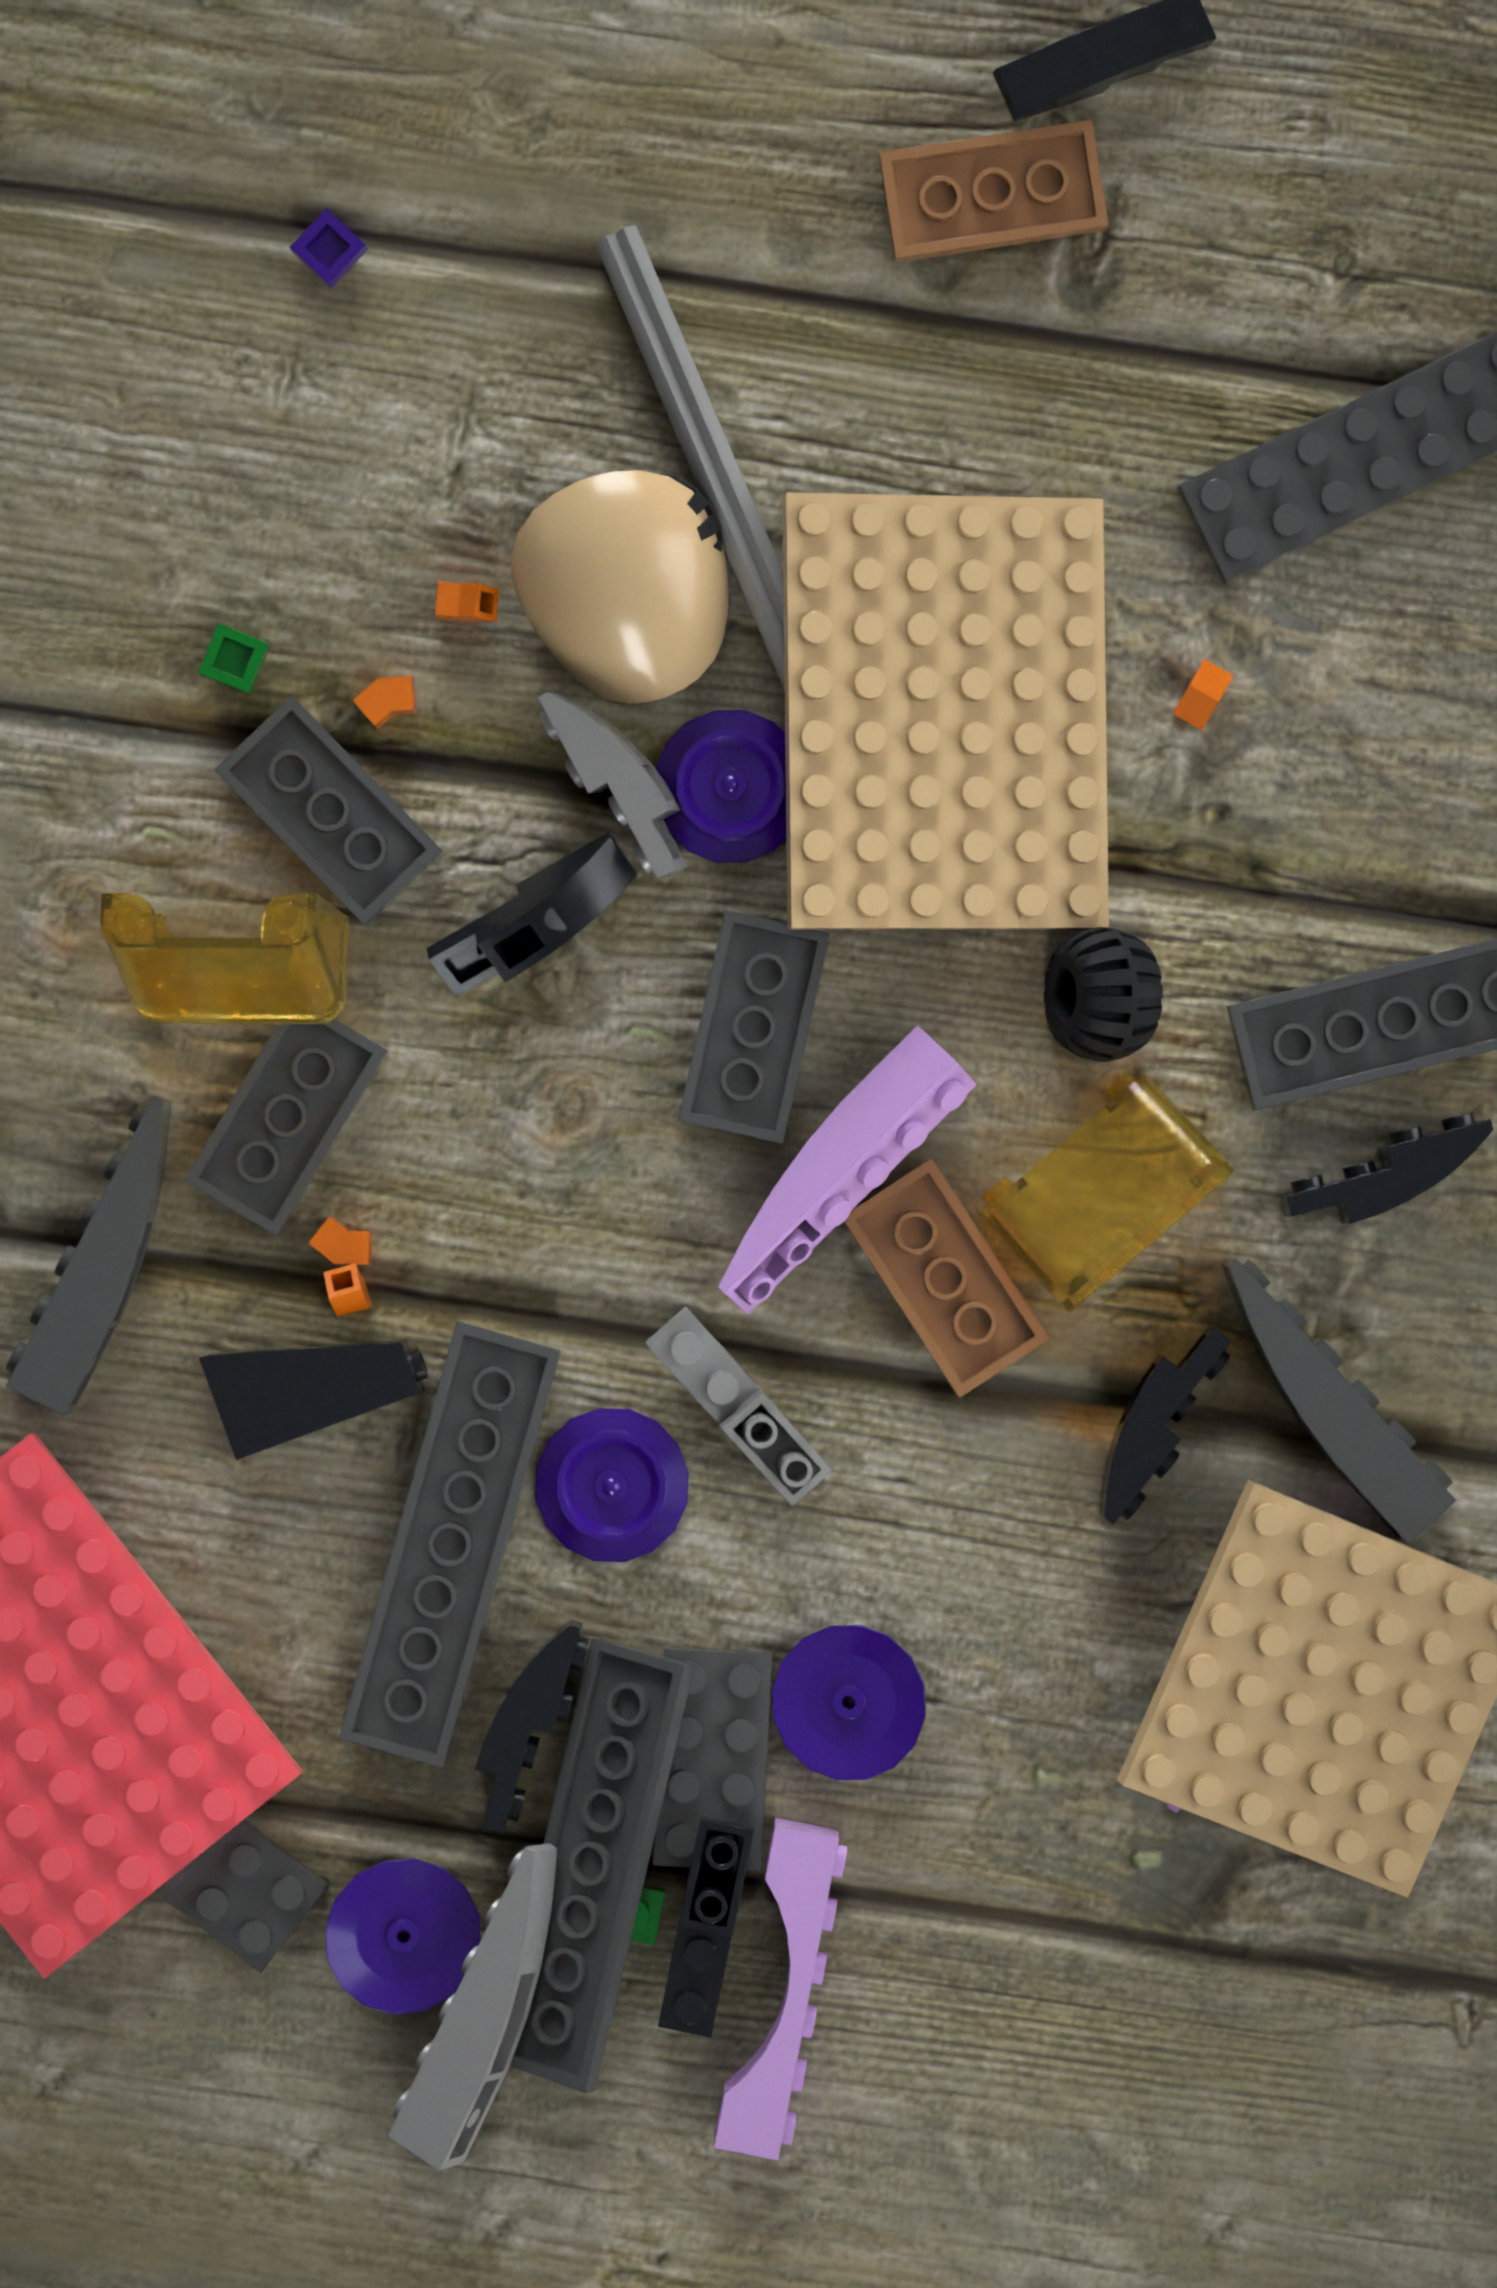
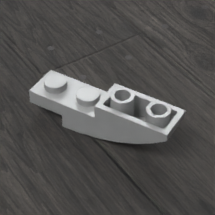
(608, 759)
(739, 1406)

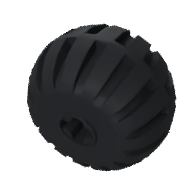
(1103, 994)

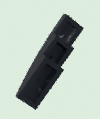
(1102, 56)

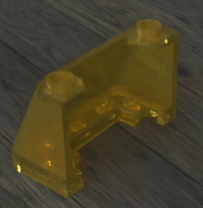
(280, 978)
(1105, 1191)

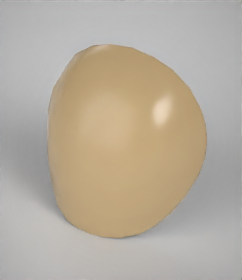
(623, 585)

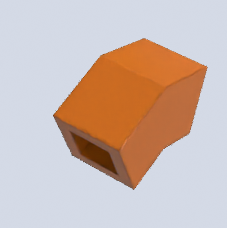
(466, 602)
(1202, 694)
(387, 698)
(342, 1244)
(351, 1298)

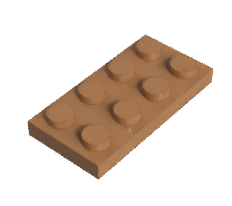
(993, 191)
(945, 1278)

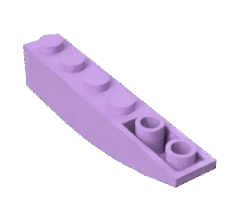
(846, 1161)

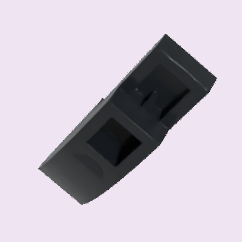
(537, 922)
(1408, 1169)
(1141, 1440)
(532, 1702)
(705, 1927)

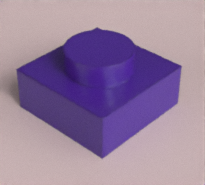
(328, 248)

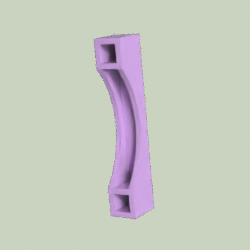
(757, 2097)

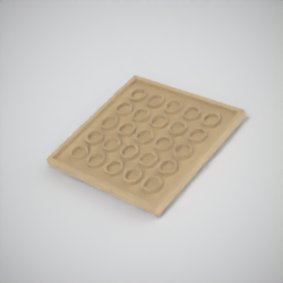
(1322, 1691)

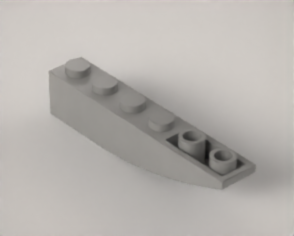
(481, 2020)

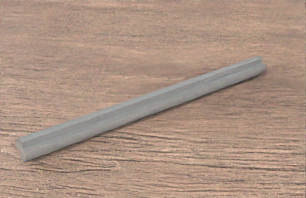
(698, 432)

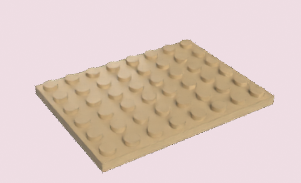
(945, 712)

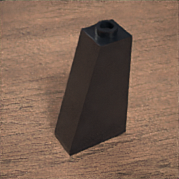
(294, 1391)

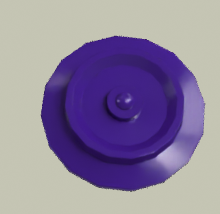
(728, 785)
(611, 1485)
(849, 1702)
(401, 1935)

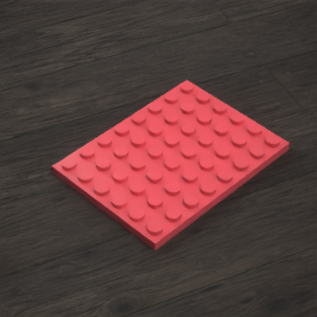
(113, 1723)

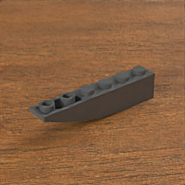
(96, 1274)
(1339, 1414)

